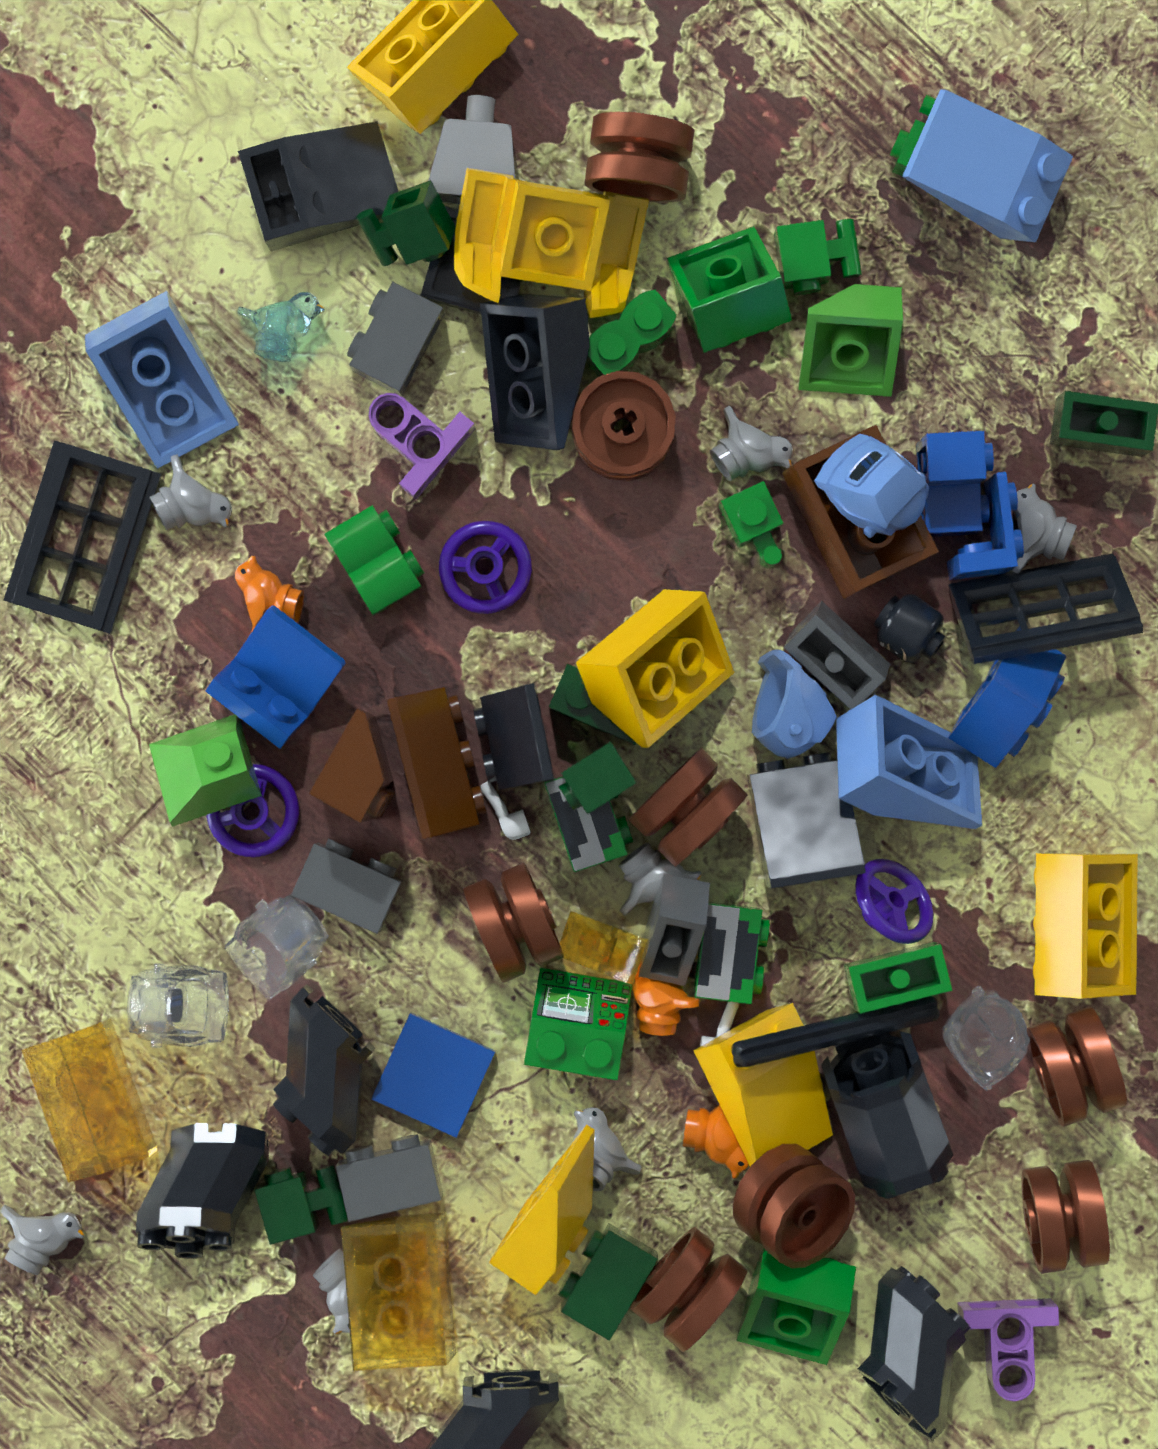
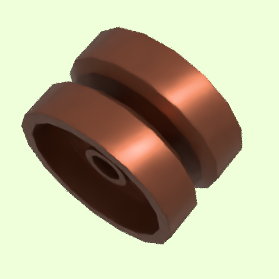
(639, 156)
(628, 398)
(692, 811)
(516, 921)
(1077, 1066)
(793, 1205)
(1065, 1216)
(689, 1289)

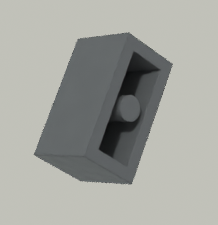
(395, 339)
(837, 655)
(348, 886)
(674, 929)
(389, 1178)

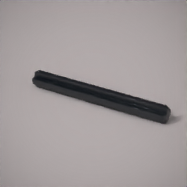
(833, 1032)

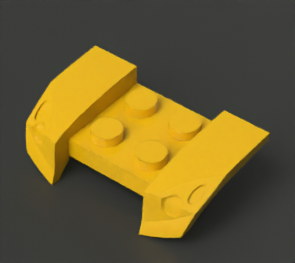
(547, 238)

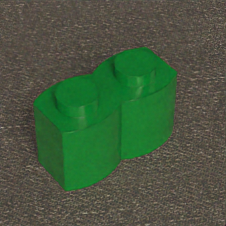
(641, 327)
(374, 559)

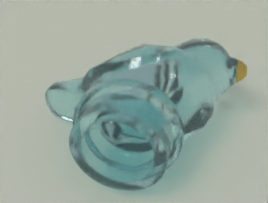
(282, 325)

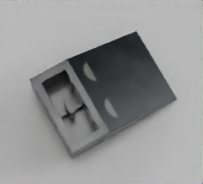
(317, 182)

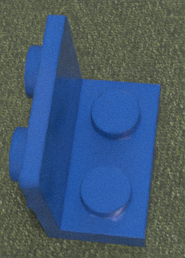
(1005, 545)
(277, 677)

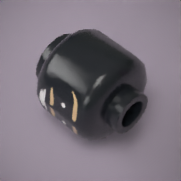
(910, 628)

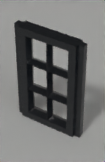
(42, 523)
(1049, 637)

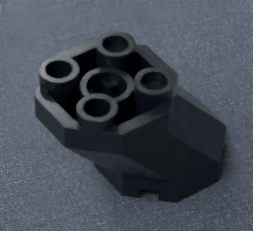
(322, 1073)
(888, 1114)
(202, 1189)
(913, 1350)
(499, 1411)

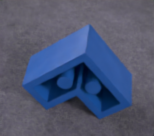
(954, 469)
(1008, 704)

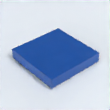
(433, 1074)

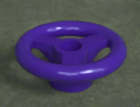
(506, 538)
(278, 835)
(885, 906)

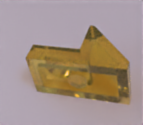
(602, 947)

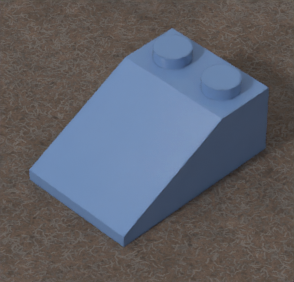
(987, 167)
(160, 379)
(905, 767)

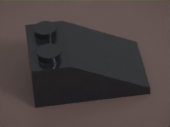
(534, 366)
(515, 737)

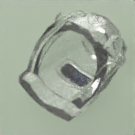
(277, 944)
(178, 1005)
(986, 1036)

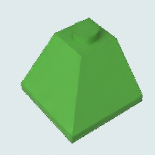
(853, 341)
(204, 770)

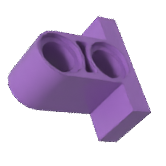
(410, 430)
(1014, 1350)

